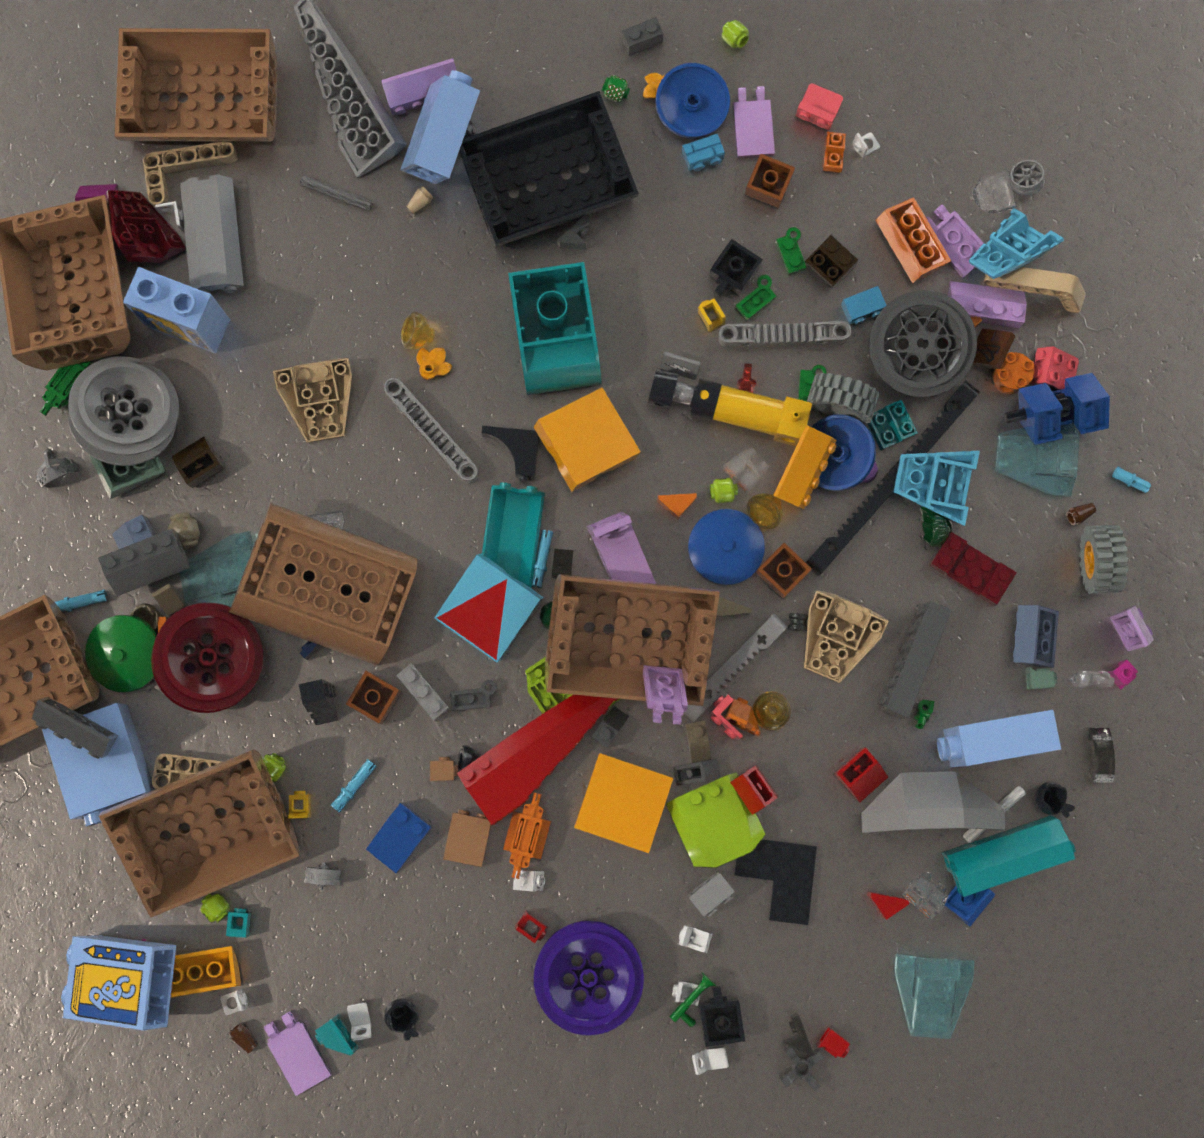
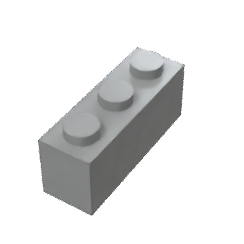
(423, 692)

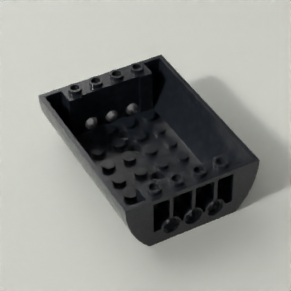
(538, 153)

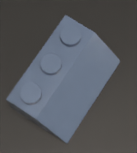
(133, 531)
(1035, 636)

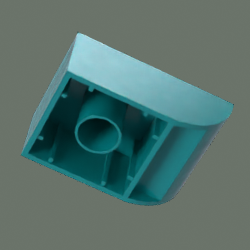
(555, 328)

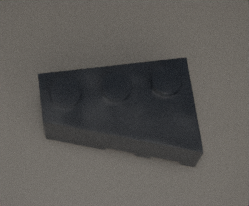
(319, 699)

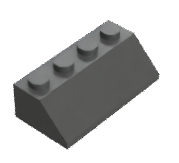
(144, 562)
(74, 727)

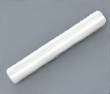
(1006, 804)

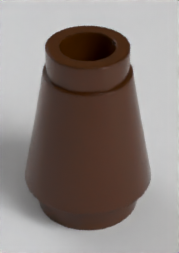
(1079, 514)
(242, 1037)

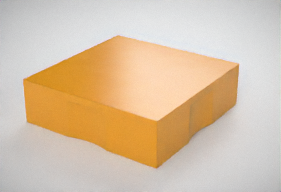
(587, 439)
(623, 803)

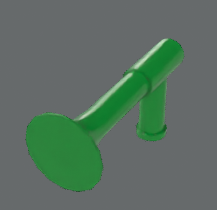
(684, 1006)

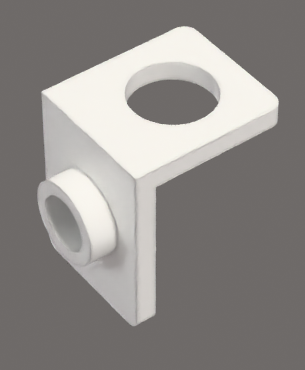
(861, 147)
(173, 207)
(241, 1000)
(359, 1020)
(710, 1060)

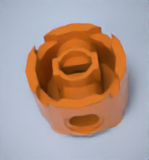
(1014, 373)

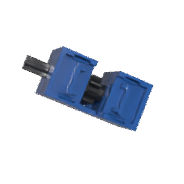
(1044, 411)

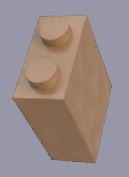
(467, 838)

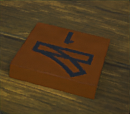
(992, 348)

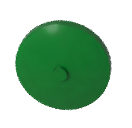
(121, 653)

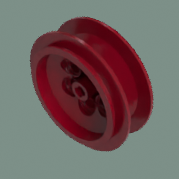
(224, 628)

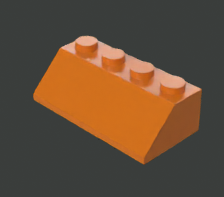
(913, 240)

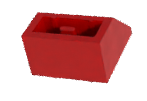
(861, 774)
(754, 789)

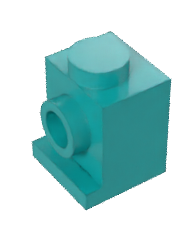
(233, 928)

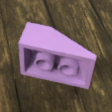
(1132, 628)

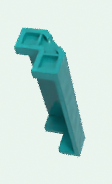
(514, 529)
(1009, 855)

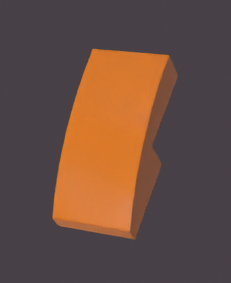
(834, 152)

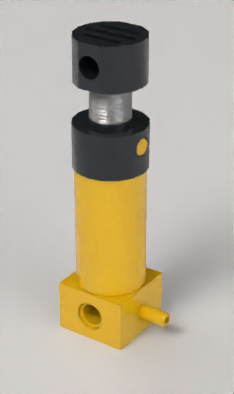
(734, 406)

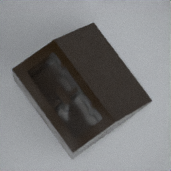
(832, 261)
(197, 462)

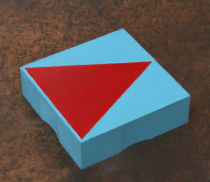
(488, 607)

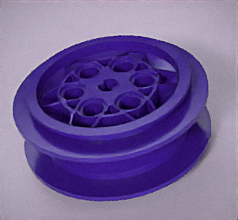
(593, 1013)

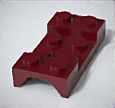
(972, 569)

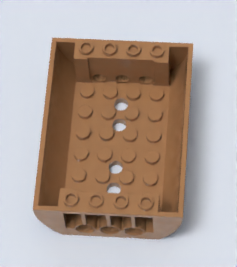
(202, 67)
(41, 298)
(318, 608)
(28, 639)
(614, 661)
(215, 847)

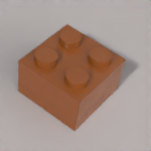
(769, 180)
(783, 570)
(373, 697)

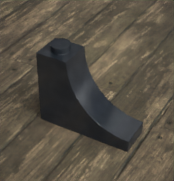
(521, 445)

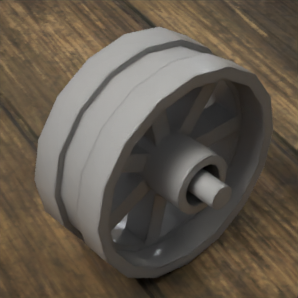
(1027, 177)
(322, 876)

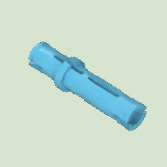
(541, 558)
(82, 600)
(355, 783)

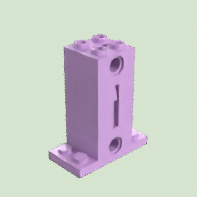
(620, 549)

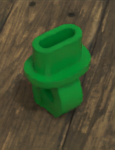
(922, 716)

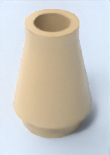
(419, 200)

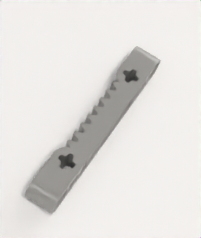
(784, 335)
(431, 430)
(770, 631)

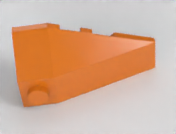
(742, 716)

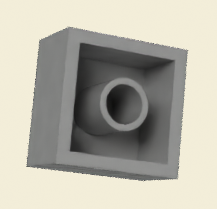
(711, 894)

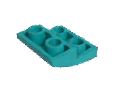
(891, 425)

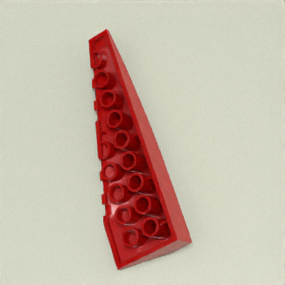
(518, 765)

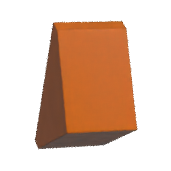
(677, 503)

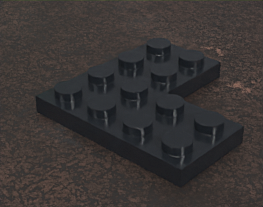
(792, 874)

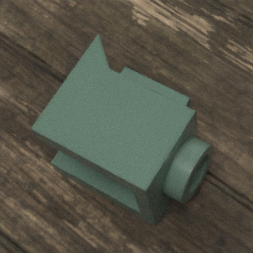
(1040, 678)

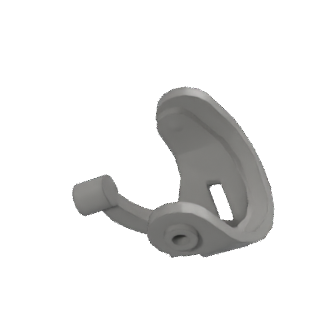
(66, 466)

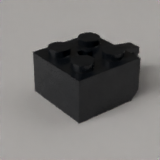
(734, 279)
(719, 1008)

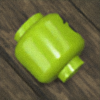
(735, 34)
(723, 490)
(275, 765)
(214, 907)

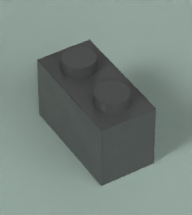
(642, 36)

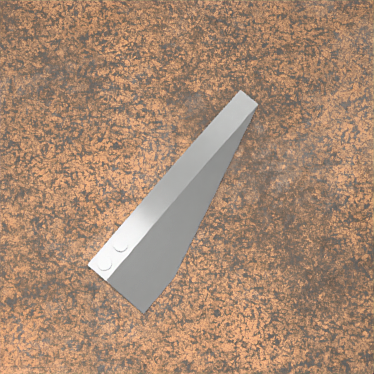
(359, 117)

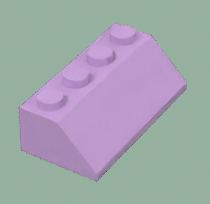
(410, 88)
(991, 304)

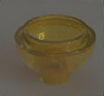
(416, 331)
(765, 510)
(764, 717)

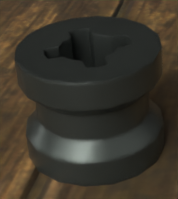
(798, 622)

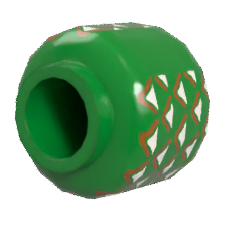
(615, 88)

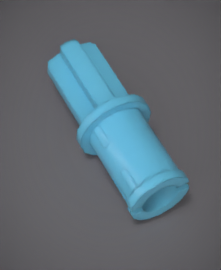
(1131, 479)

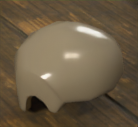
(147, 613)

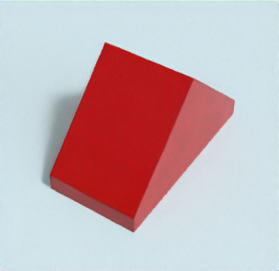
(887, 905)

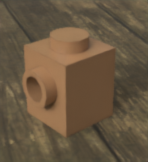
(443, 770)

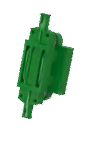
(60, 386)

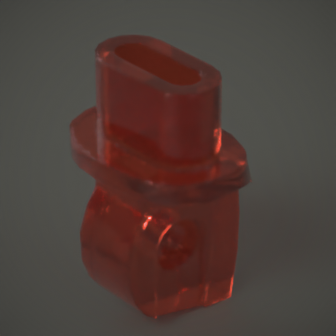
(747, 383)

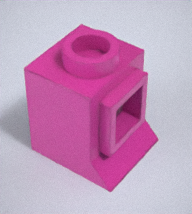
(1123, 673)

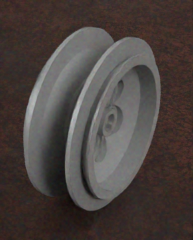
(114, 380)

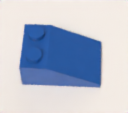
(399, 837)

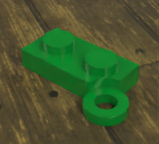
(791, 252)
(756, 299)
(805, 381)

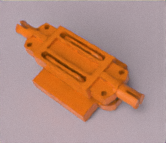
(526, 835)

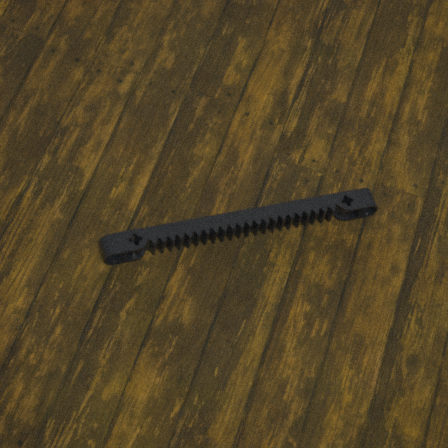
(822, 556)

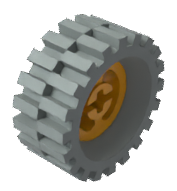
(842, 395)
(1103, 559)

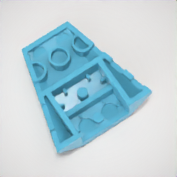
(1013, 246)
(937, 481)

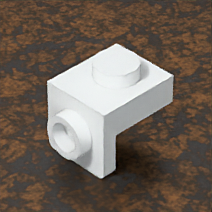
(529, 881)
(695, 938)
(683, 990)

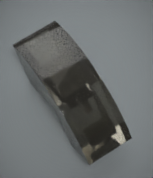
(1103, 756)

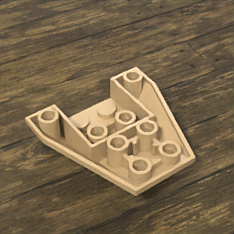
(317, 396)
(839, 635)

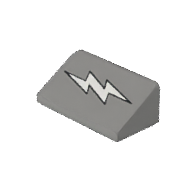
(678, 364)

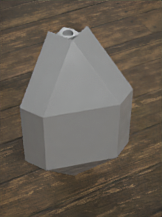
(931, 802)

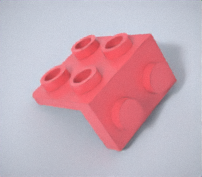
(819, 106)
(1053, 366)
(720, 705)

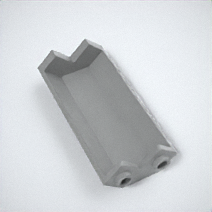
(211, 234)

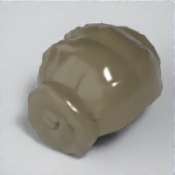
(186, 528)

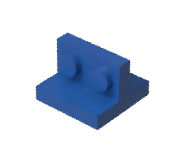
(970, 906)

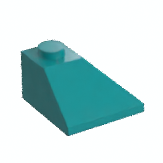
(336, 1036)

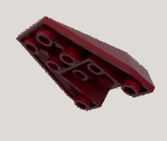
(141, 229)

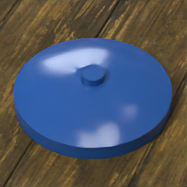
(692, 100)
(853, 452)
(726, 547)

